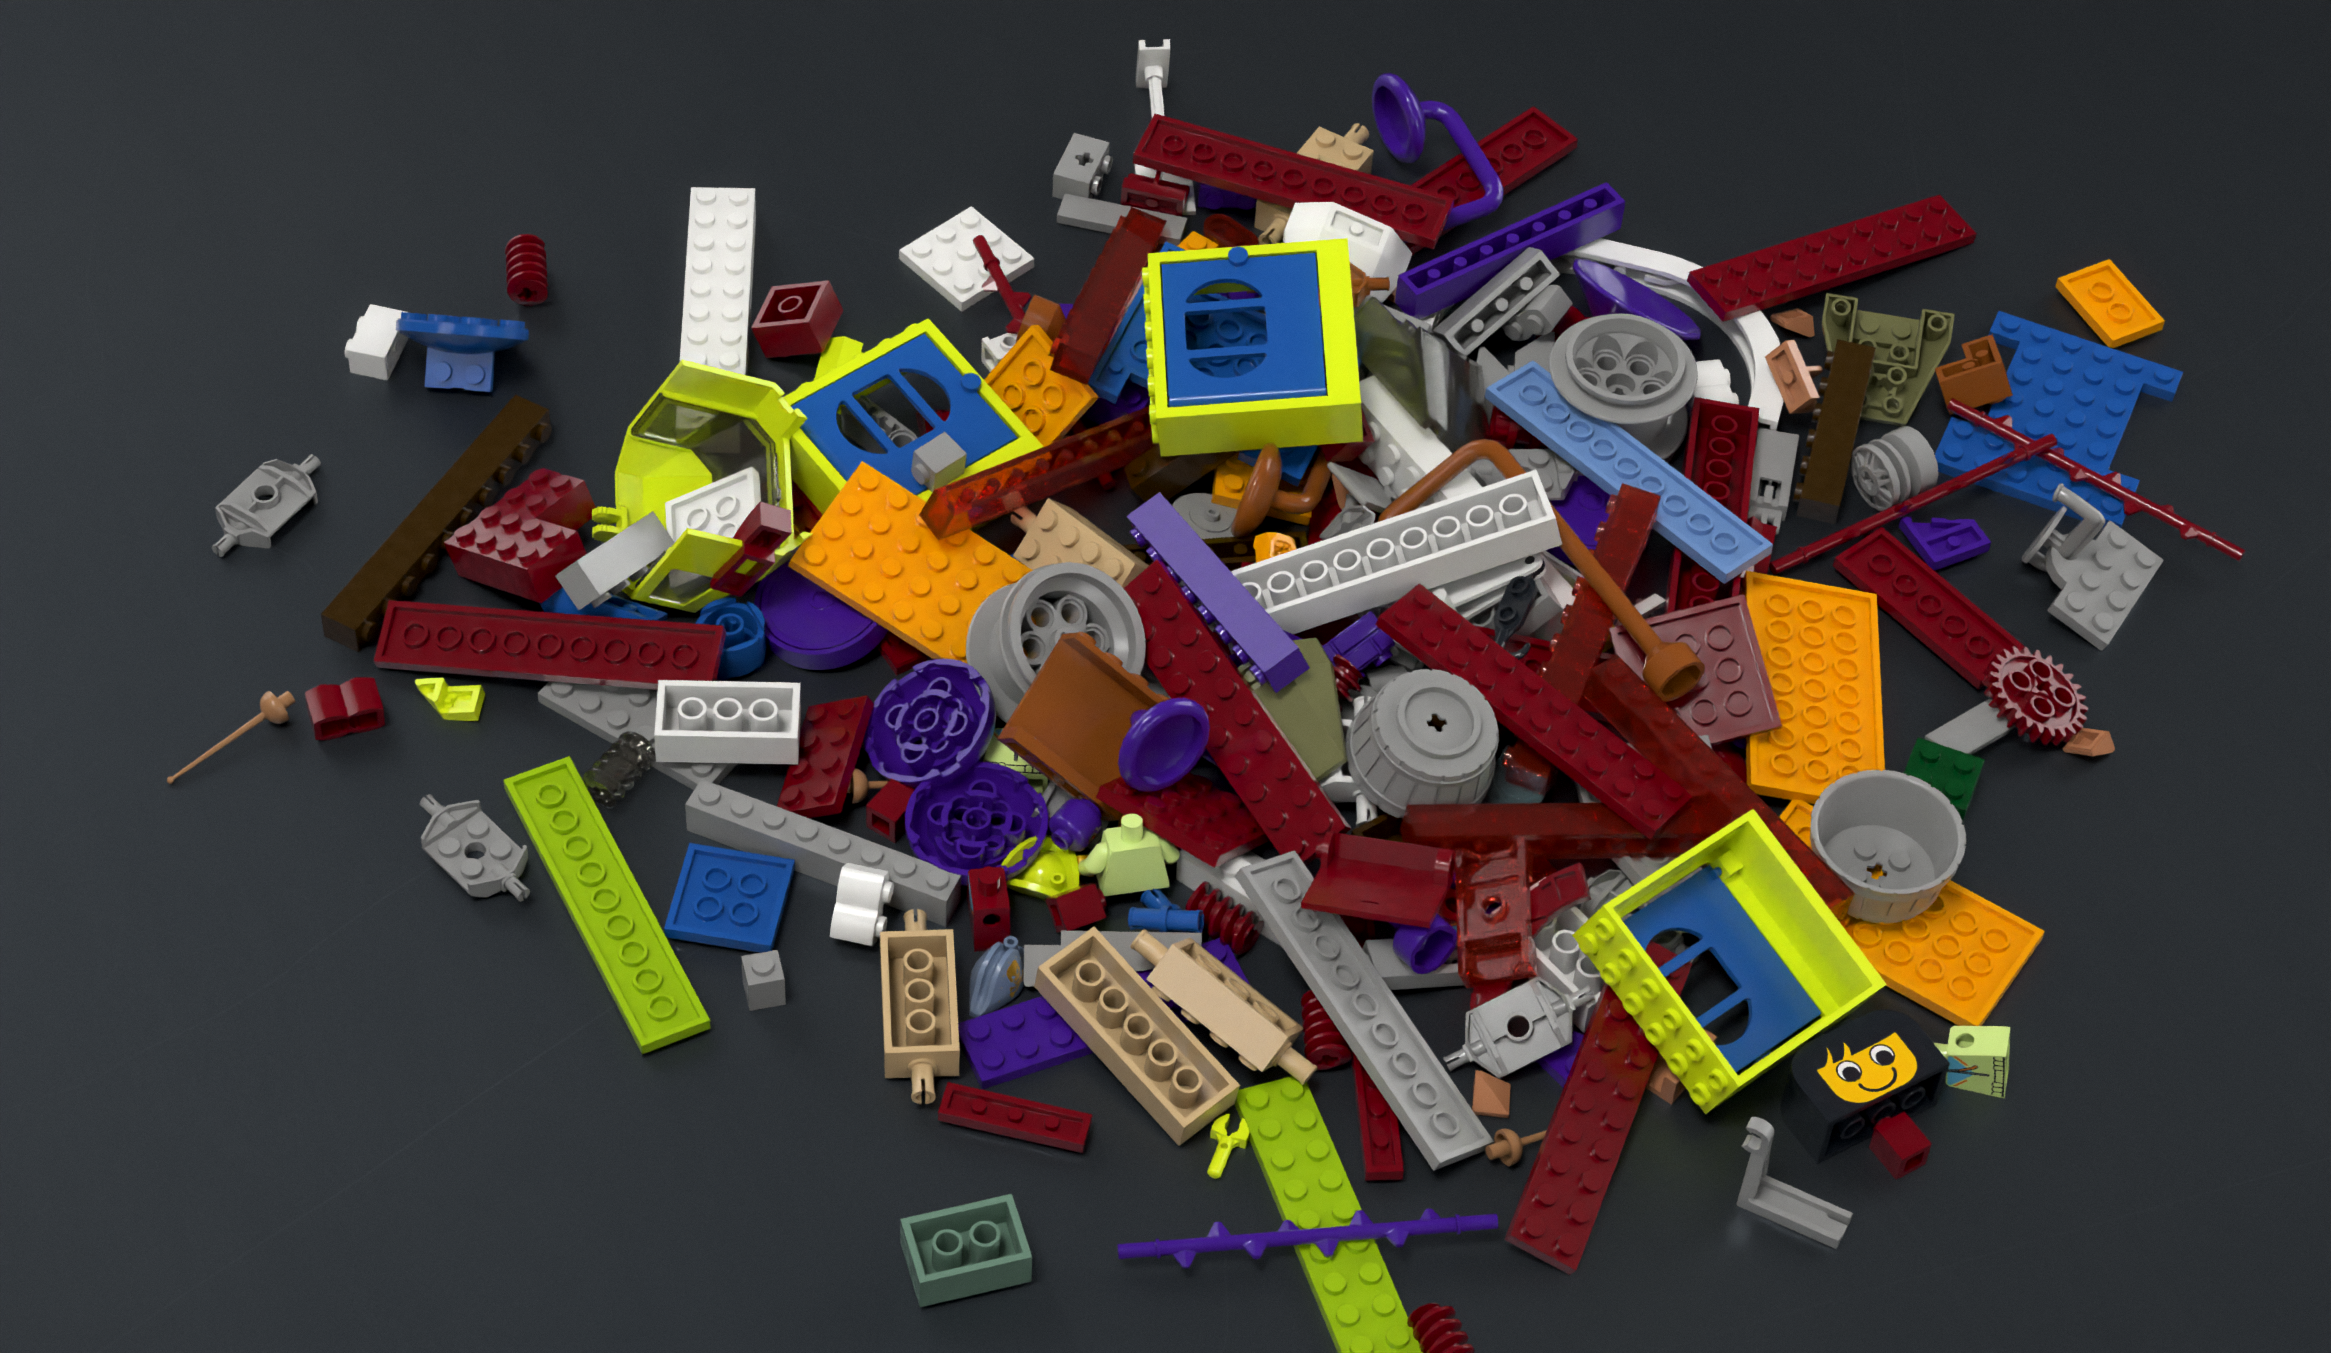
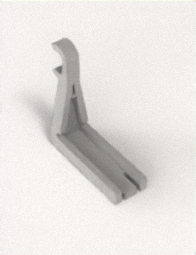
(1783, 1202)

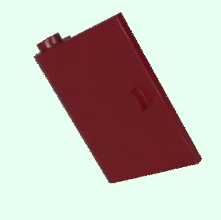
(1380, 879)

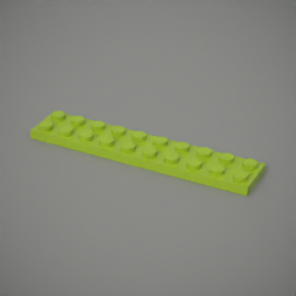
(607, 905)
(1316, 1193)

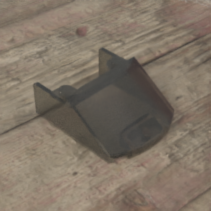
(1424, 375)

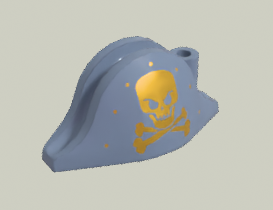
(996, 977)

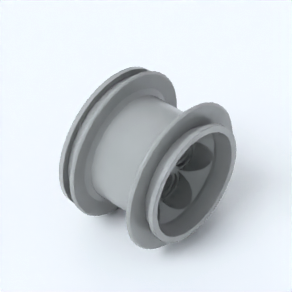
(1629, 376)
(1062, 601)

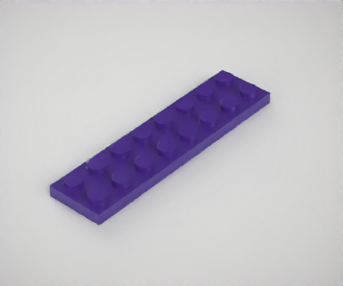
(1035, 1035)

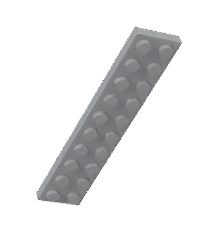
(1365, 1013)

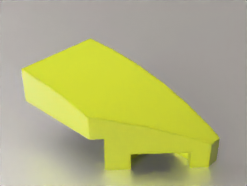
(452, 702)

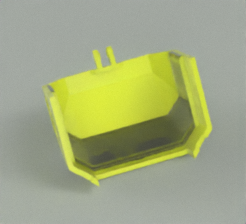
(686, 437)

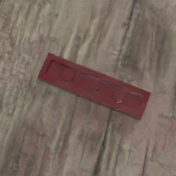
(1015, 1117)

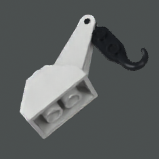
(1509, 583)

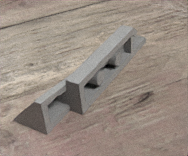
(1038, 954)

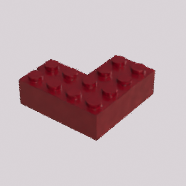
(525, 536)

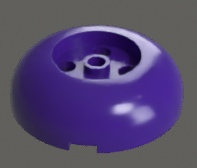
(940, 709)
(976, 797)

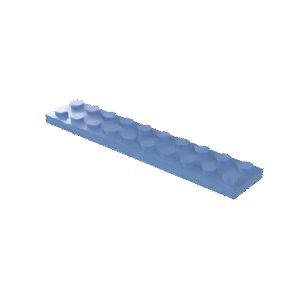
(1614, 457)

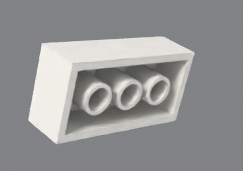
(727, 722)
(1564, 963)

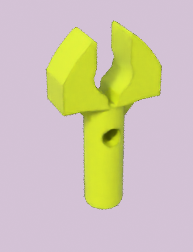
(1226, 1143)

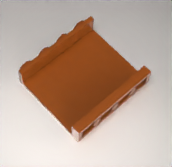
(1078, 718)

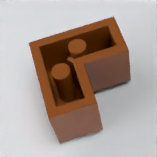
(1976, 378)

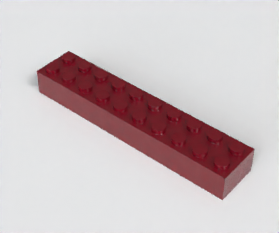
(1721, 464)

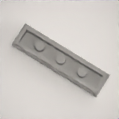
(1104, 216)

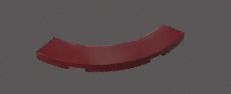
(1548, 900)

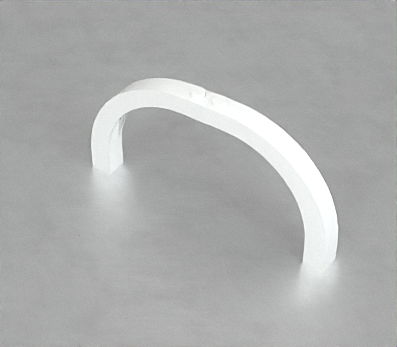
(1668, 277)

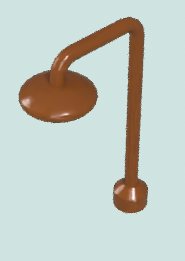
(1265, 478)
(1669, 666)

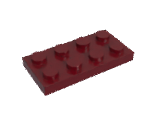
(827, 757)

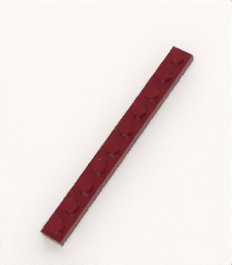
(1376, 1119)

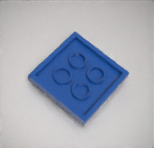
(729, 898)

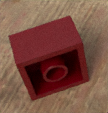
(797, 319)

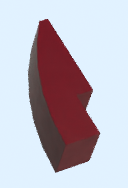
(761, 535)

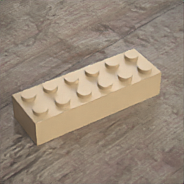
(1136, 1035)

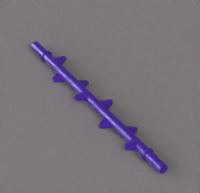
(1289, 1234)

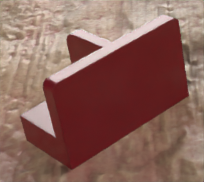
(1154, 194)

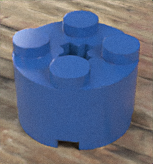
(744, 639)

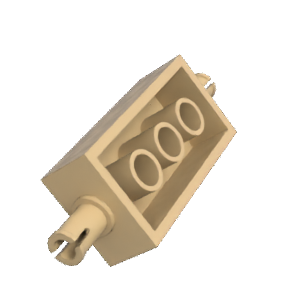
(1324, 146)
(1066, 536)
(919, 1005)
(1224, 1005)

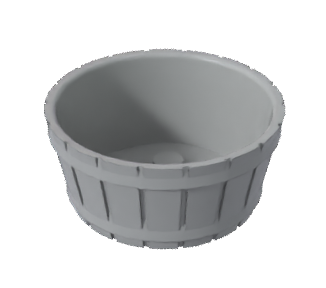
(1406, 761)
(1891, 824)

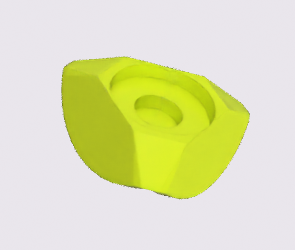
(1048, 875)

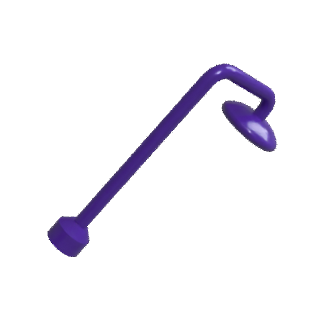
(1403, 131)
(1167, 745)

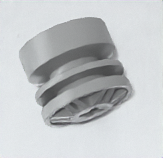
(1894, 468)

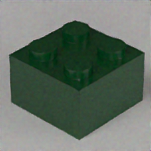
(1946, 770)

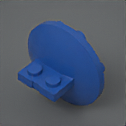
(461, 347)

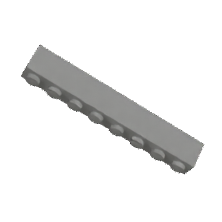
(818, 848)

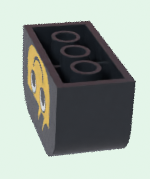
(1857, 1077)

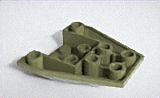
(1903, 355)
(1308, 710)

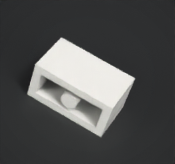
(376, 343)

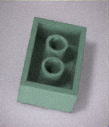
(965, 1250)

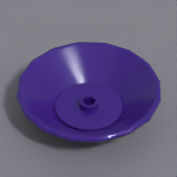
(1615, 293)

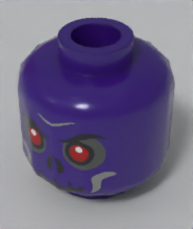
(1075, 824)

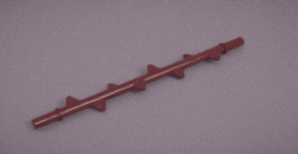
(1015, 303)
(2108, 483)
(1805, 553)

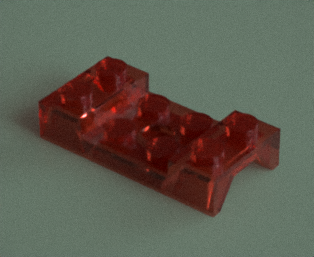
(1501, 943)

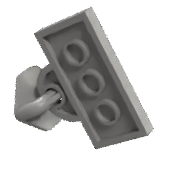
(2096, 576)

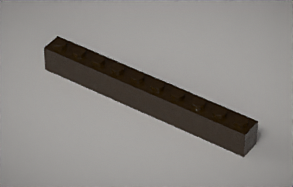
(419, 540)

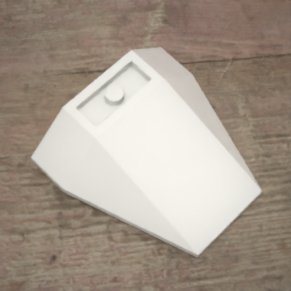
(1371, 244)

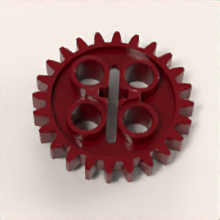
(2035, 695)

